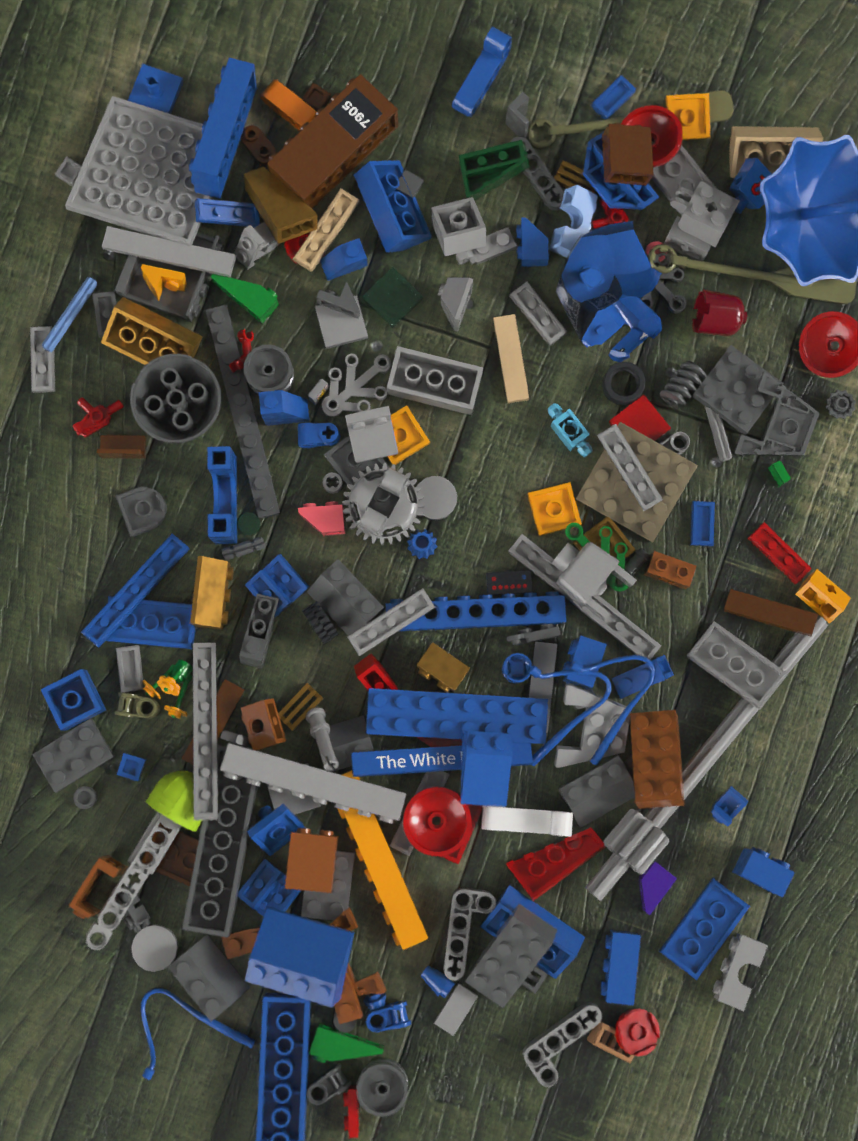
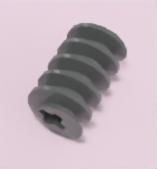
(682, 383)

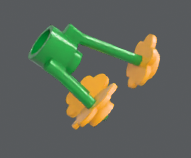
(178, 673)

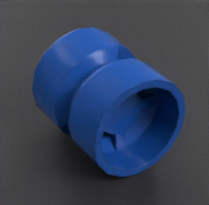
(516, 668)

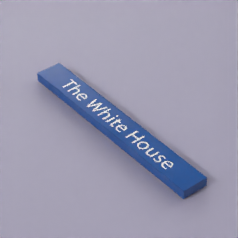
(423, 760)

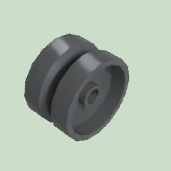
(261, 361)
(380, 1101)

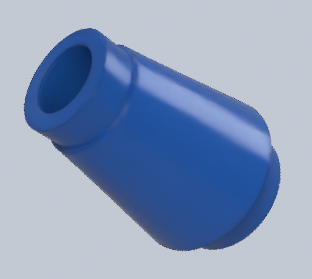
(437, 981)

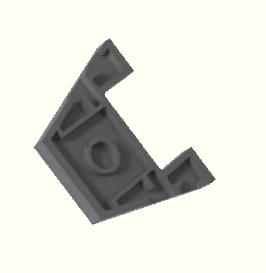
(788, 426)

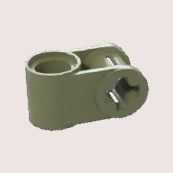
(133, 706)

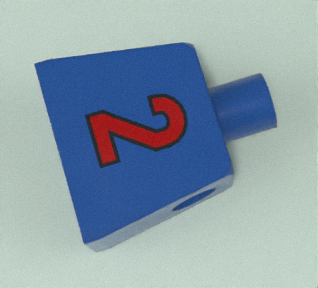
(747, 184)

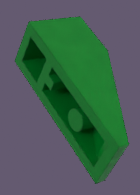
(250, 296)
(336, 1045)

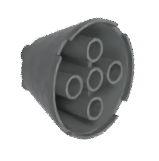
(175, 398)

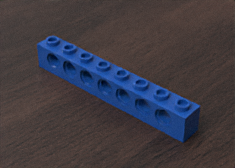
(555, 615)

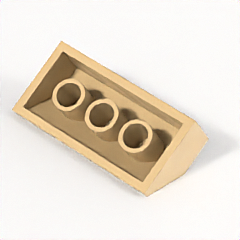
(766, 143)

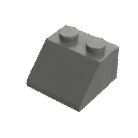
(349, 738)

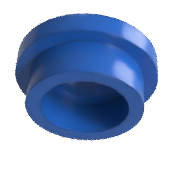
(375, 1001)

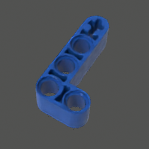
(494, 53)

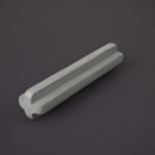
(719, 435)

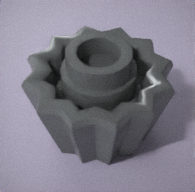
(840, 404)

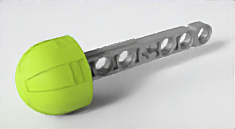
(175, 808)

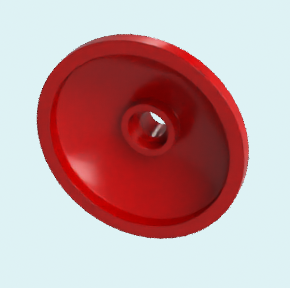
(665, 131)
(817, 343)
(440, 838)

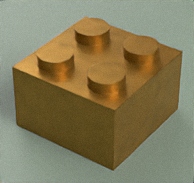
(442, 668)

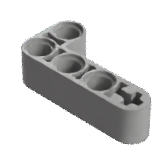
(463, 933)
(565, 1039)

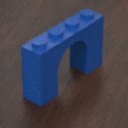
(223, 469)

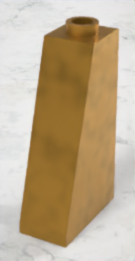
(278, 206)

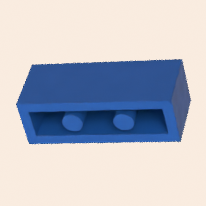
(620, 967)

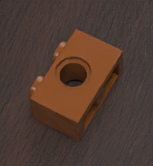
(670, 570)
(267, 713)

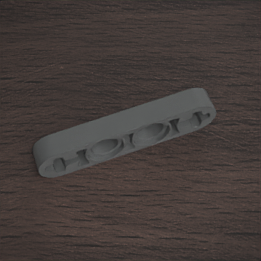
(539, 172)

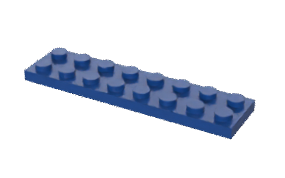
(455, 714)

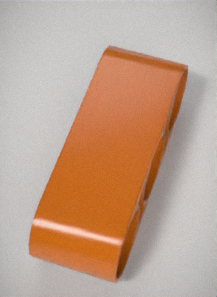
(287, 104)

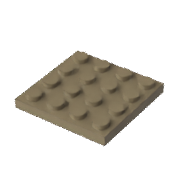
(611, 496)

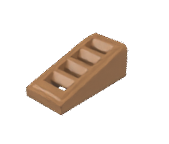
(598, 1037)

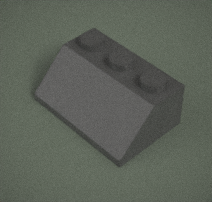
(345, 598)
(598, 791)
(209, 977)

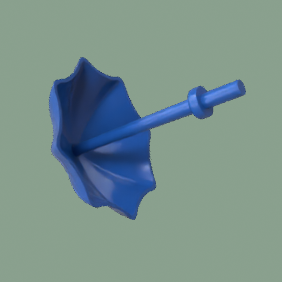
(815, 210)

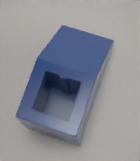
(533, 244)

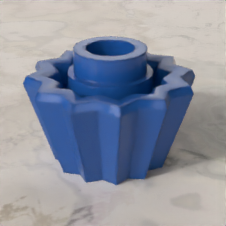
(422, 544)

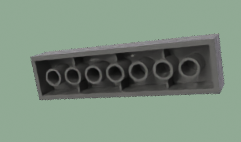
(220, 857)

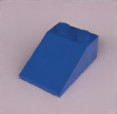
(485, 768)

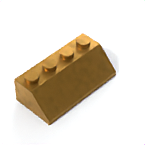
(146, 334)

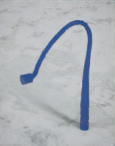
(606, 742)
(544, 750)
(226, 1030)

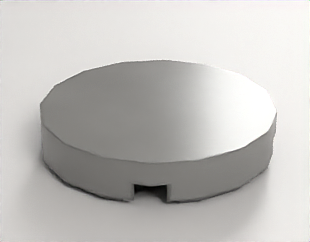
(439, 497)
(154, 948)

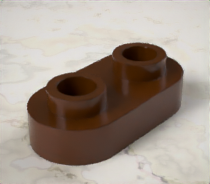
(257, 144)

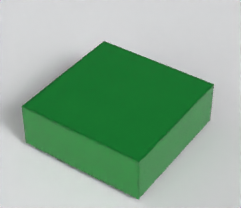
(779, 473)

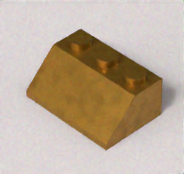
(211, 593)

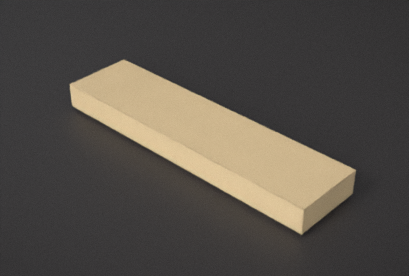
(327, 230)
(511, 358)

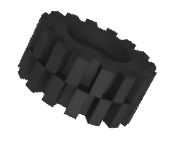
(320, 622)

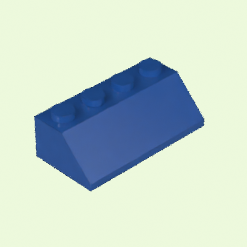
(393, 213)
(566, 941)

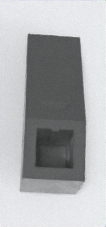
(259, 631)

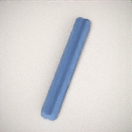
(69, 314)

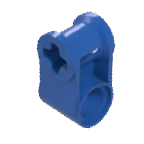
(313, 435)
(389, 1016)

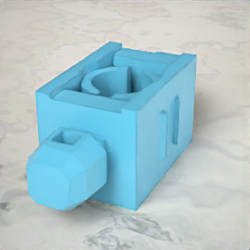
(555, 412)

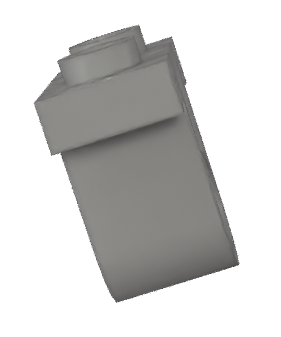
(254, 244)

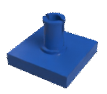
(156, 89)
(274, 828)

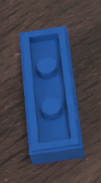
(226, 212)

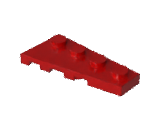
(547, 867)

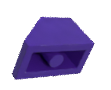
(654, 886)

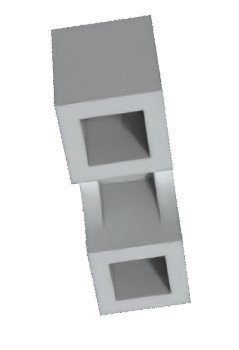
(743, 951)

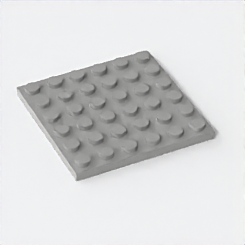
(140, 173)

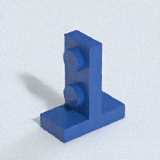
(636, 678)

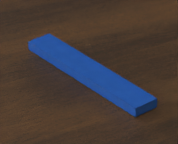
(135, 590)

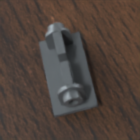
(134, 916)

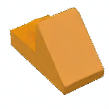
(157, 278)

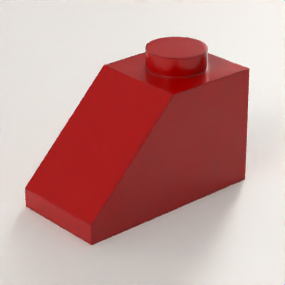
(373, 674)

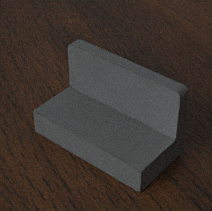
(516, 116)

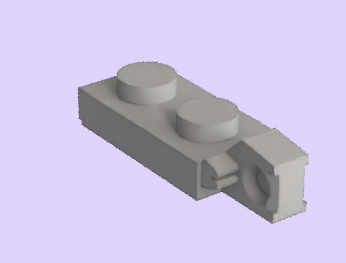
(496, 245)

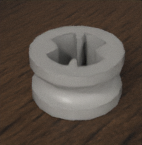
(332, 476)

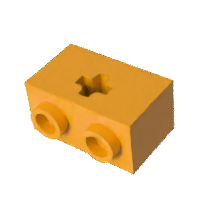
(823, 596)

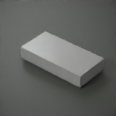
(130, 668)
(455, 1009)

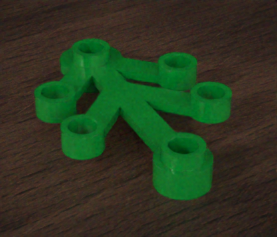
(605, 545)

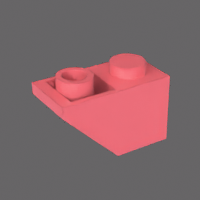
(325, 519)

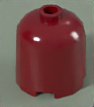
(718, 313)

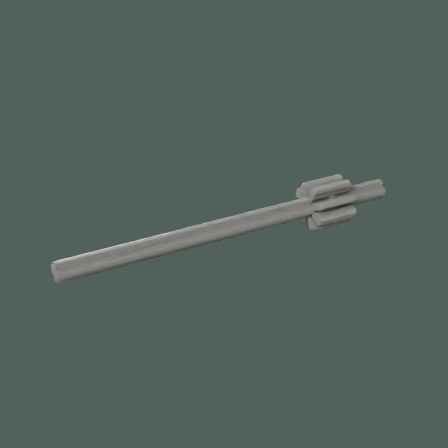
(639, 838)

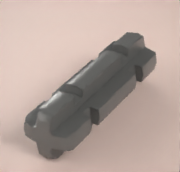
(243, 548)

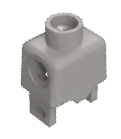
(586, 575)

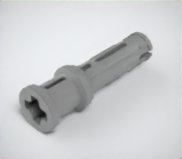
(320, 731)

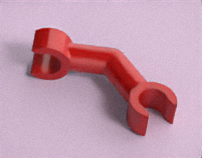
(246, 340)

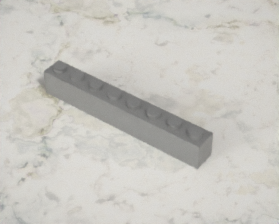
(313, 782)

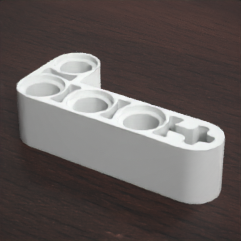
(527, 820)

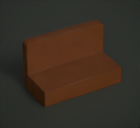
(122, 446)

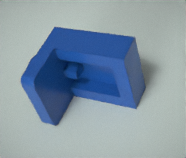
(728, 806)

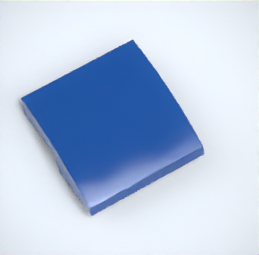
(278, 581)
(267, 889)

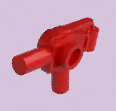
(613, 216)
(96, 417)

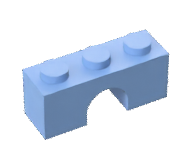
(580, 206)

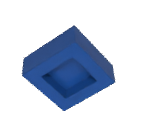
(131, 767)

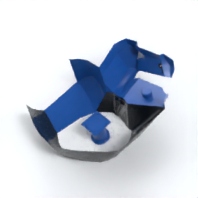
(604, 287)

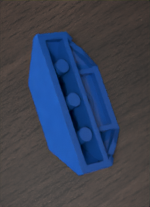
(614, 194)

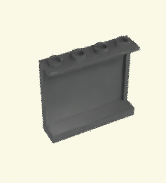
(176, 303)

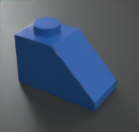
(344, 259)

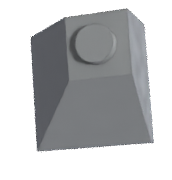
(455, 298)

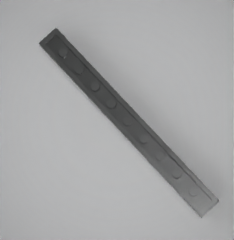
(243, 413)

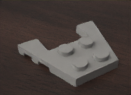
(595, 727)

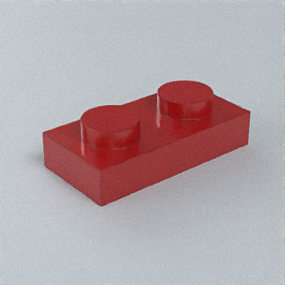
(351, 1122)

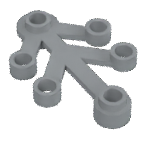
(354, 387)

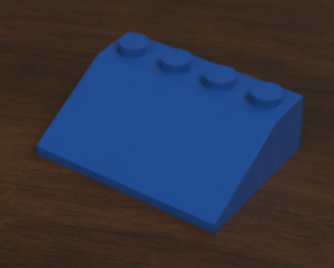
(300, 957)

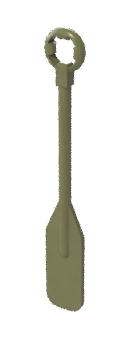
(719, 103)
(825, 290)

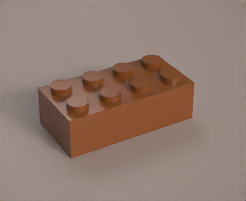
(657, 759)

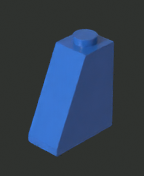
(283, 408)

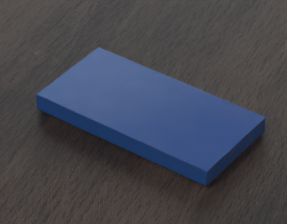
(157, 625)
(704, 928)

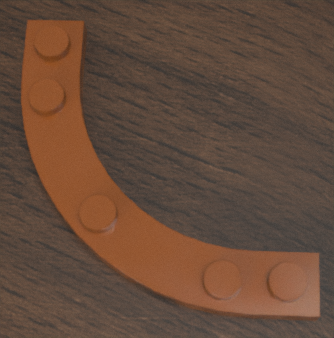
(243, 942)

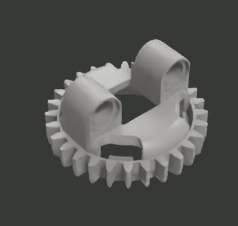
(374, 523)

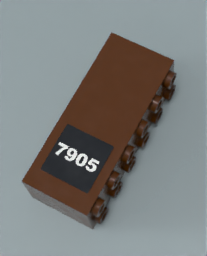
(334, 141)

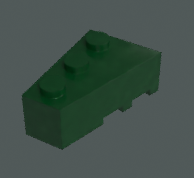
(491, 167)

